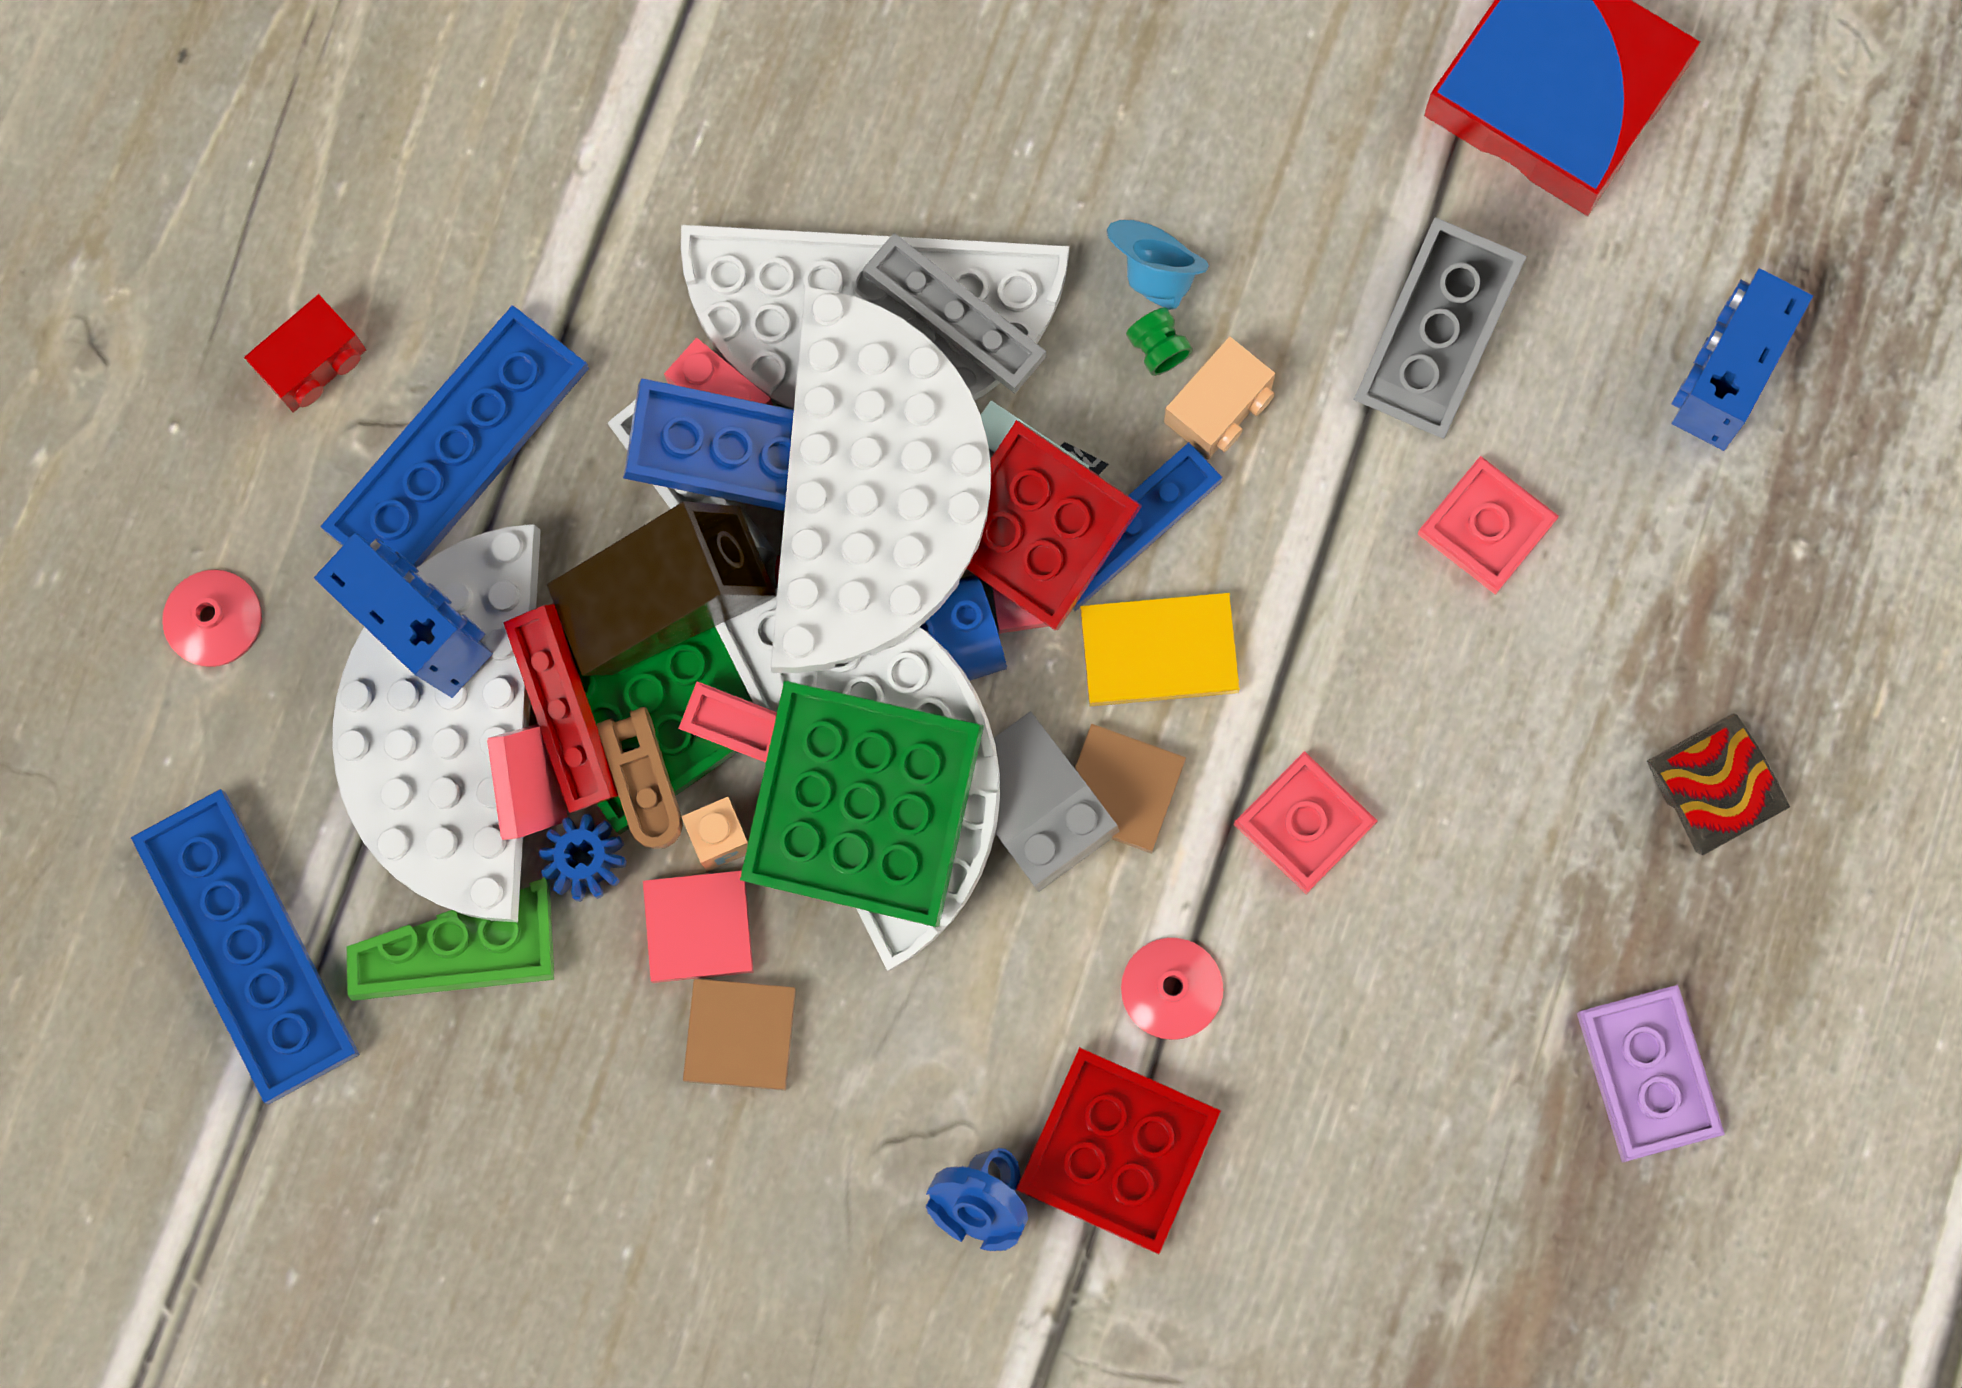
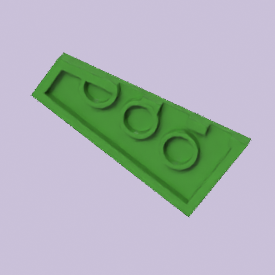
(457, 952)

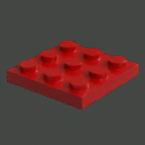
(1047, 525)
(1118, 1150)

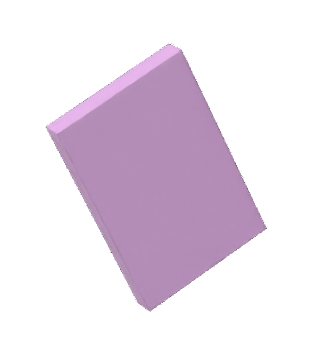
(1650, 1073)

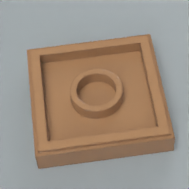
(1130, 782)
(739, 1034)

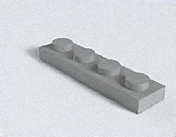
(954, 313)

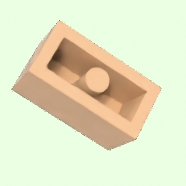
(1220, 398)

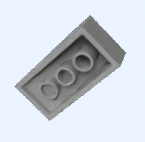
(1440, 327)

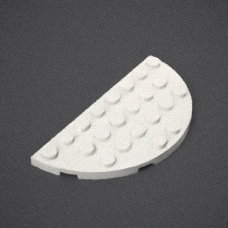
(754, 283)
(878, 485)
(910, 675)
(420, 761)

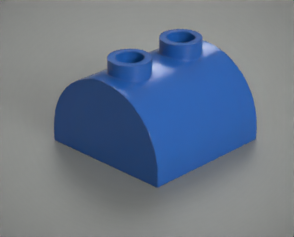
(968, 630)

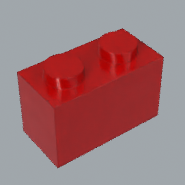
(306, 354)

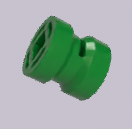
(1159, 341)

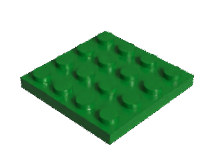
(665, 687)
(862, 803)

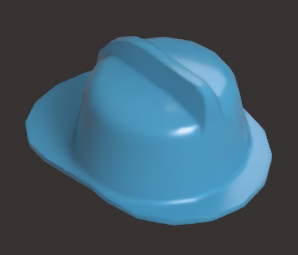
(1156, 262)

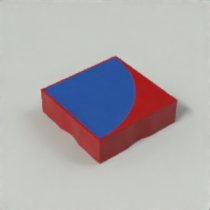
(1561, 88)

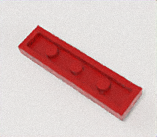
(561, 707)

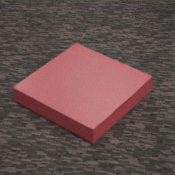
(1488, 525)
(524, 783)
(1305, 822)
(697, 927)

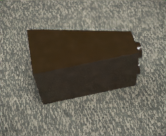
(660, 587)

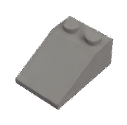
(1045, 806)

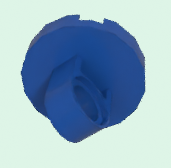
(978, 1204)

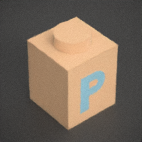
(716, 833)

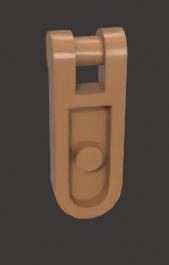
(642, 780)

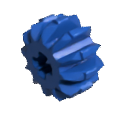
(582, 875)

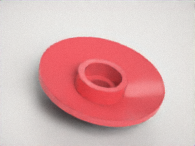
(227, 633)
(1165, 1014)

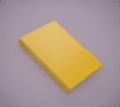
(1159, 649)

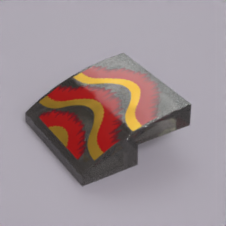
(1718, 784)

